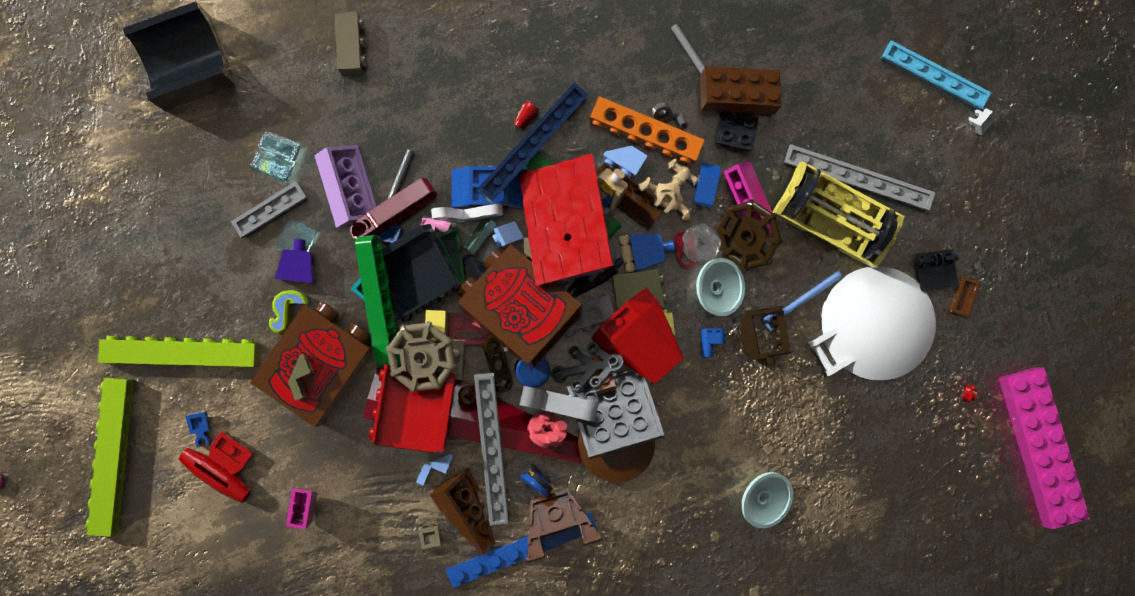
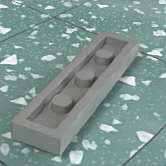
(269, 209)

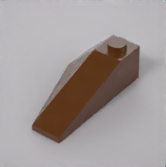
(461, 506)

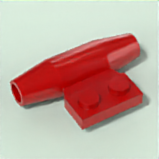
(220, 467)

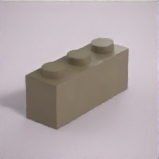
(349, 43)

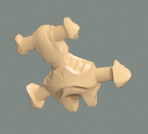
(669, 194)

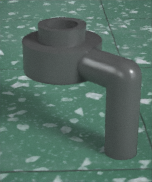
(668, 114)

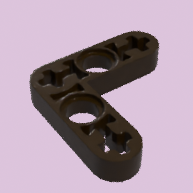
(503, 373)

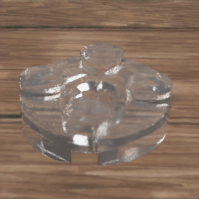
(709, 238)

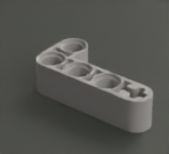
(559, 403)

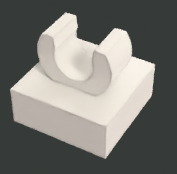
(983, 121)

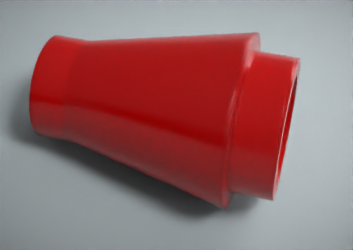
(526, 114)

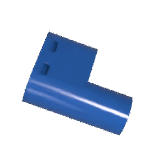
(710, 337)

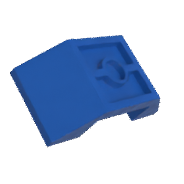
(468, 179)

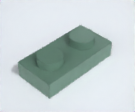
(476, 239)

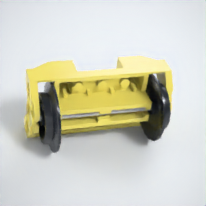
(860, 221)

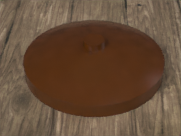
(620, 465)

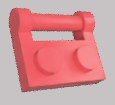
(464, 324)

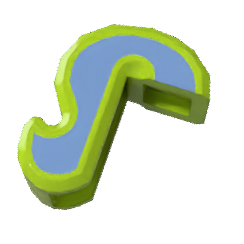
(282, 308)

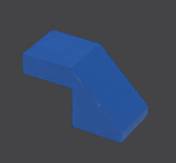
(707, 185)

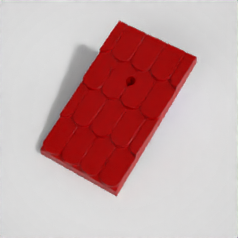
(561, 205)

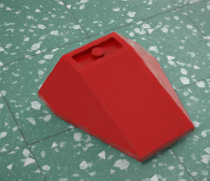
(641, 337)

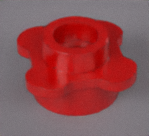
(969, 393)

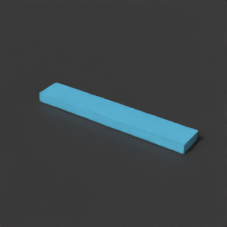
(936, 75)

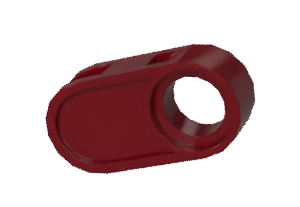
(679, 244)

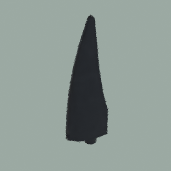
(582, 284)

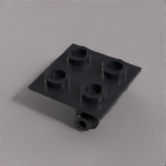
(737, 130)
(937, 269)

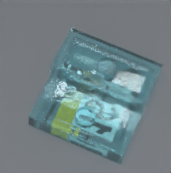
(275, 156)

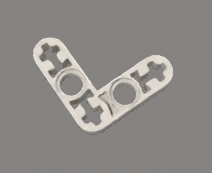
(458, 216)

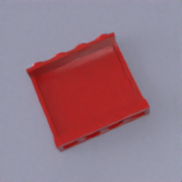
(412, 419)

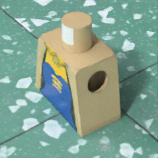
(612, 187)

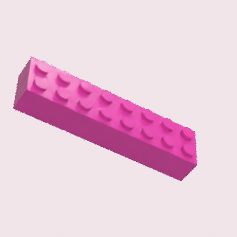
(1044, 448)

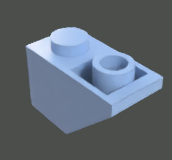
(626, 159)
(507, 235)

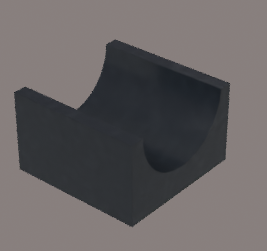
(180, 56)

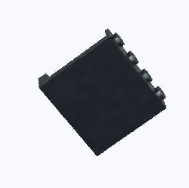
(418, 272)

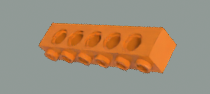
(604, 107)

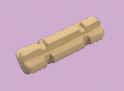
(627, 254)

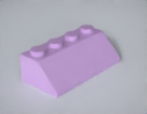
(345, 183)

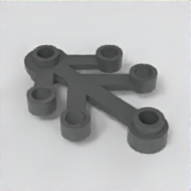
(589, 368)

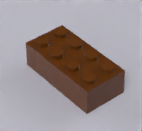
(740, 90)

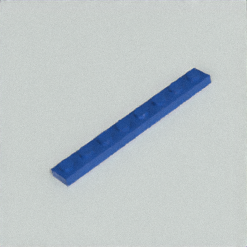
(507, 555)

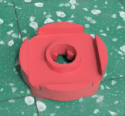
(553, 423)

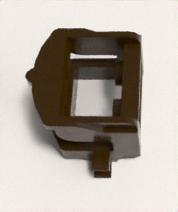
(749, 337)

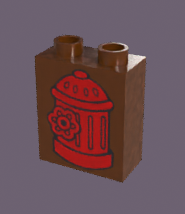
(515, 310)
(334, 355)

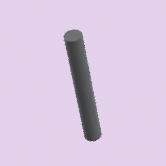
(401, 173)

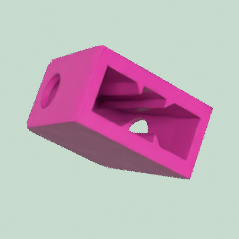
(301, 507)

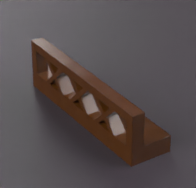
(637, 208)

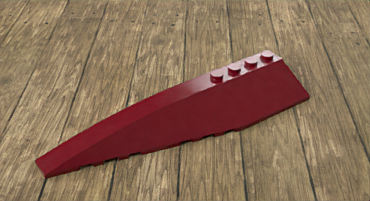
(512, 424)

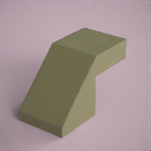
(302, 369)

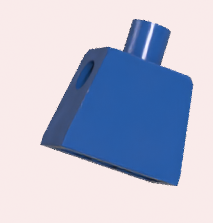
(649, 250)

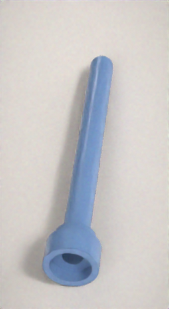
(806, 297)

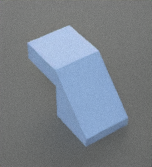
(441, 464)

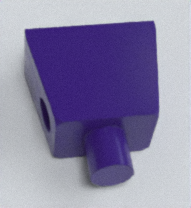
(297, 264)

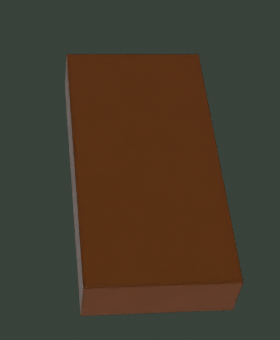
(964, 297)

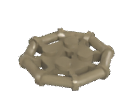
(426, 347)

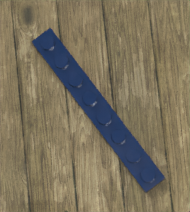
(531, 143)

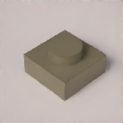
(429, 537)

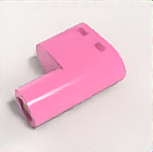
(440, 226)

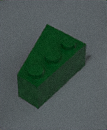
(452, 247)

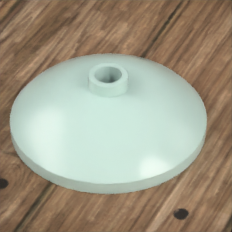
(727, 284)
(767, 500)

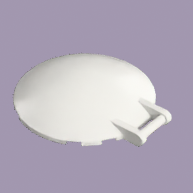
(876, 324)

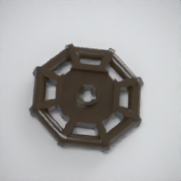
(758, 231)

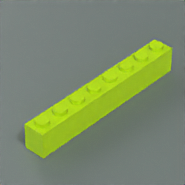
(178, 353)
(110, 457)

